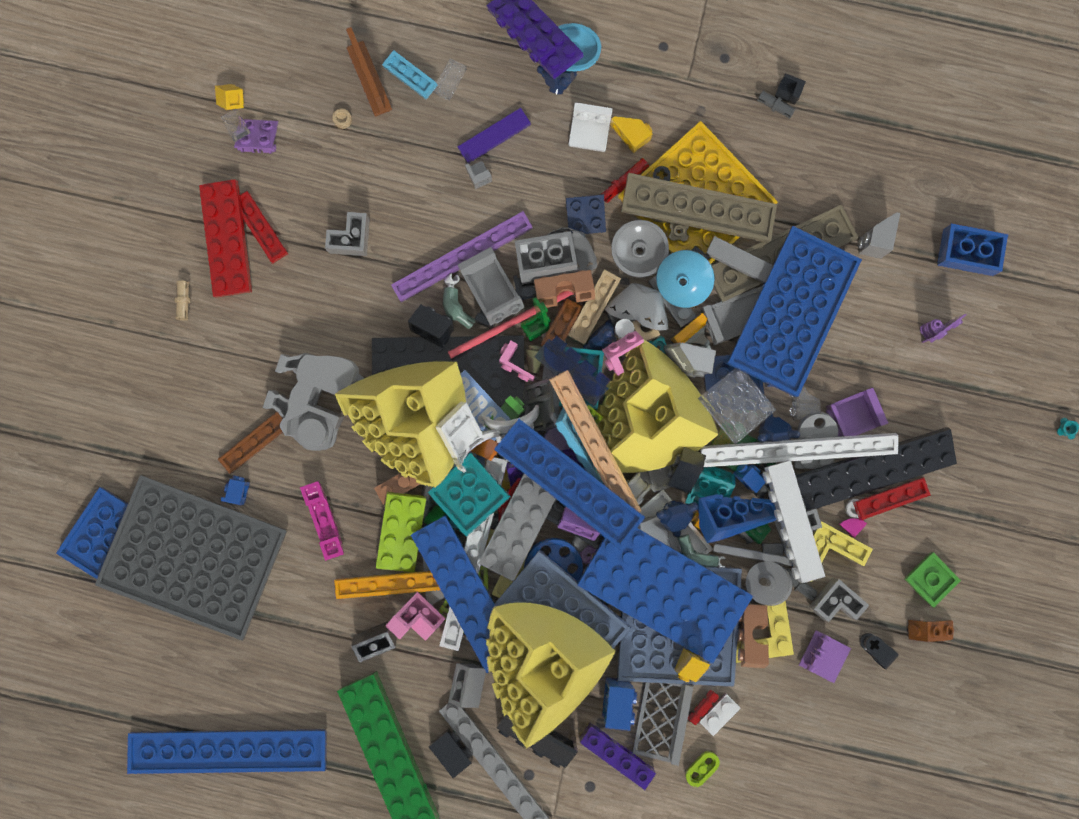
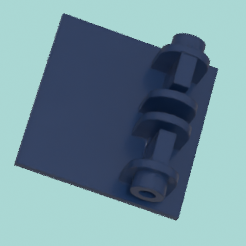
(586, 214)

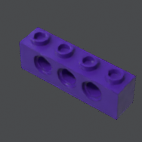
(617, 756)

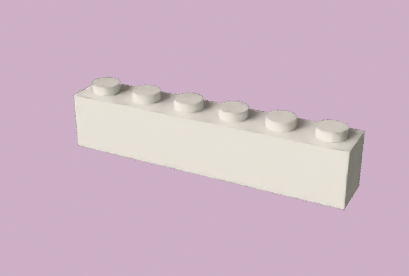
(794, 522)

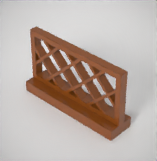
(368, 75)

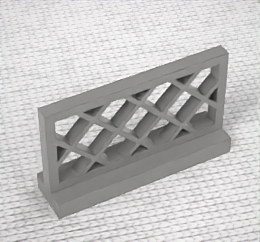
(678, 728)

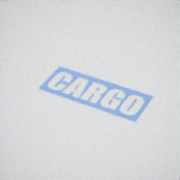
(480, 402)

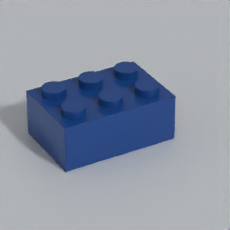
(972, 249)
(618, 703)

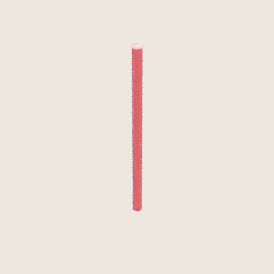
(500, 328)

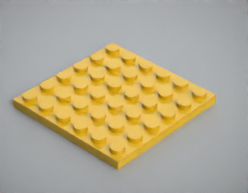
(705, 163)

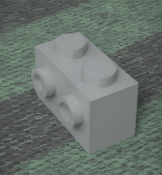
(467, 687)

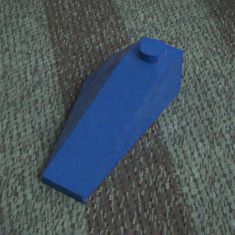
(727, 516)

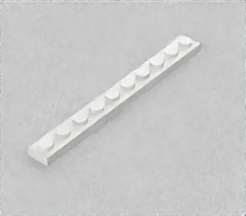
(800, 449)
(474, 548)

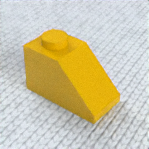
(632, 132)
(690, 666)

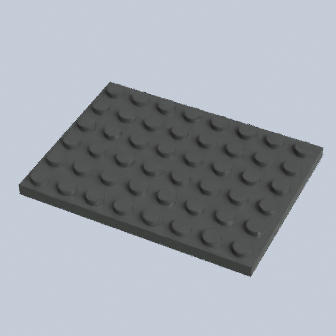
(191, 557)

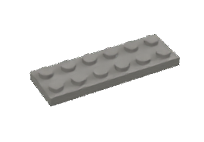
(517, 529)

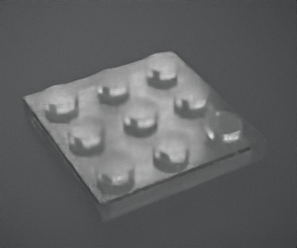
(737, 404)

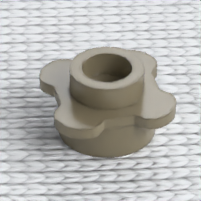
(678, 236)

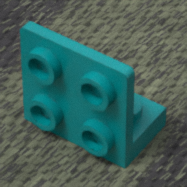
(712, 482)

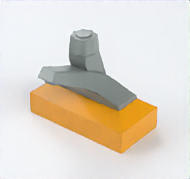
(694, 333)

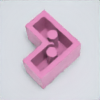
(416, 615)

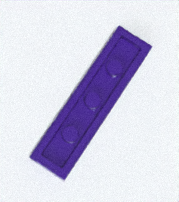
(494, 135)

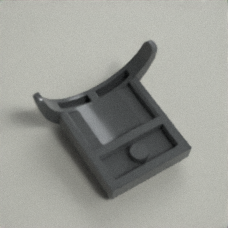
(545, 396)

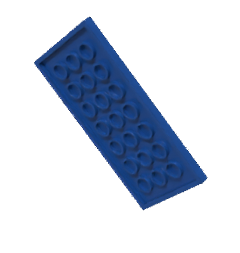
(794, 311)
(667, 592)

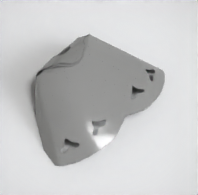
(582, 247)
(641, 304)

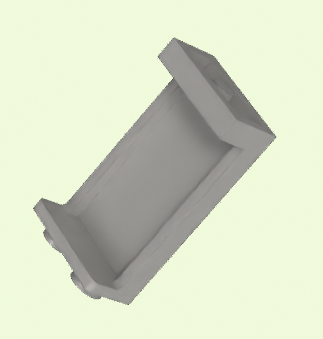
(490, 286)
(729, 318)

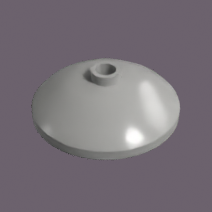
(641, 235)

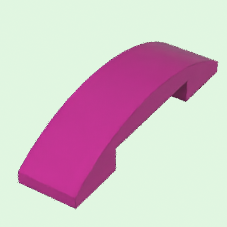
(323, 520)

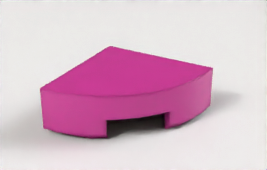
(852, 526)

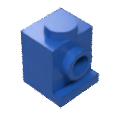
(750, 477)
(236, 491)

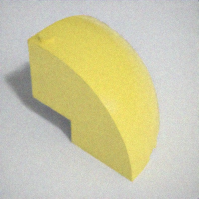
(652, 412)
(400, 415)
(542, 665)

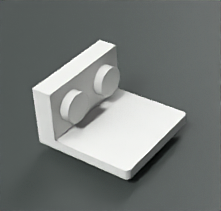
(590, 127)

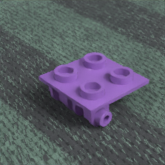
(260, 138)
(936, 330)
(824, 656)

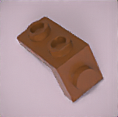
(930, 630)

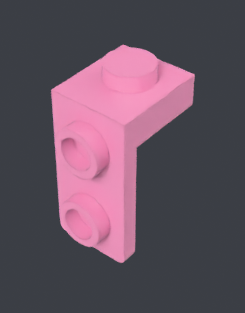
(619, 348)
(507, 352)

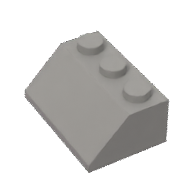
(545, 256)

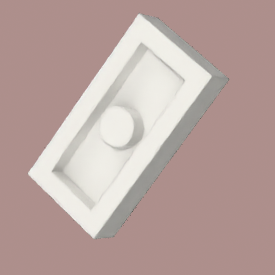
(719, 714)

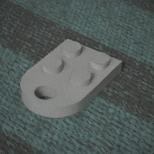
(810, 431)

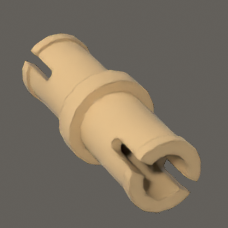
(182, 300)

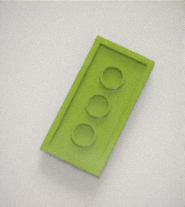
(401, 518)

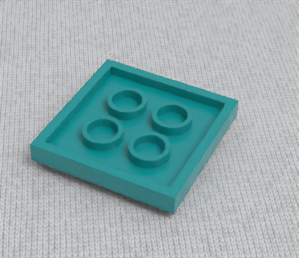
(469, 495)

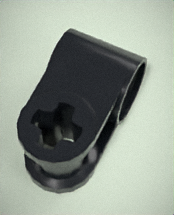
(880, 651)

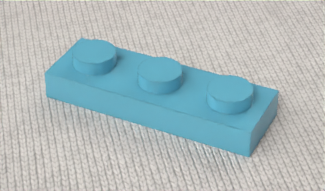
(409, 74)

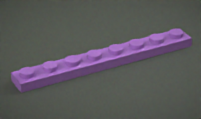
(449, 262)

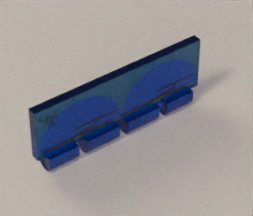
(558, 361)

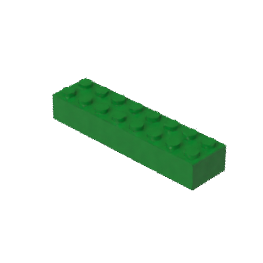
(386, 749)

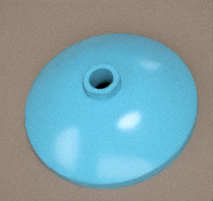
(586, 41)
(694, 269)

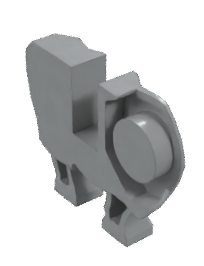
(302, 418)

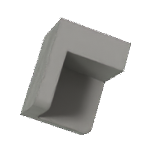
(478, 174)

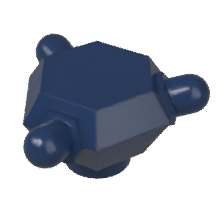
(560, 83)
(602, 337)
(776, 429)
(676, 516)

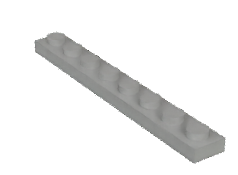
(492, 762)

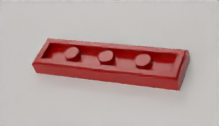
(261, 229)
(891, 498)

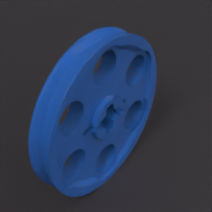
(563, 561)

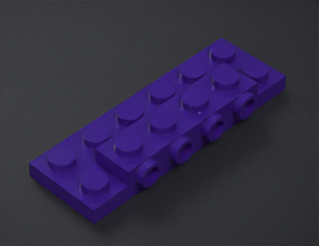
(536, 34)

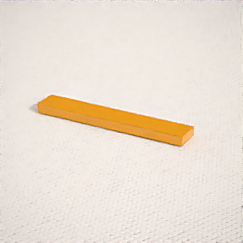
(385, 584)

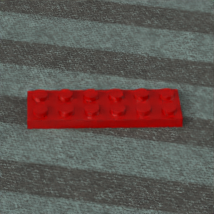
(225, 238)

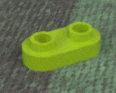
(704, 770)

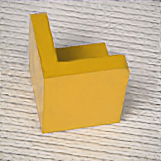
(229, 96)

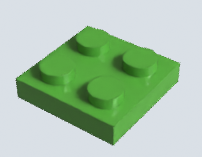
(932, 579)

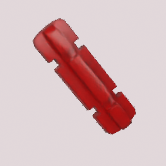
(703, 707)

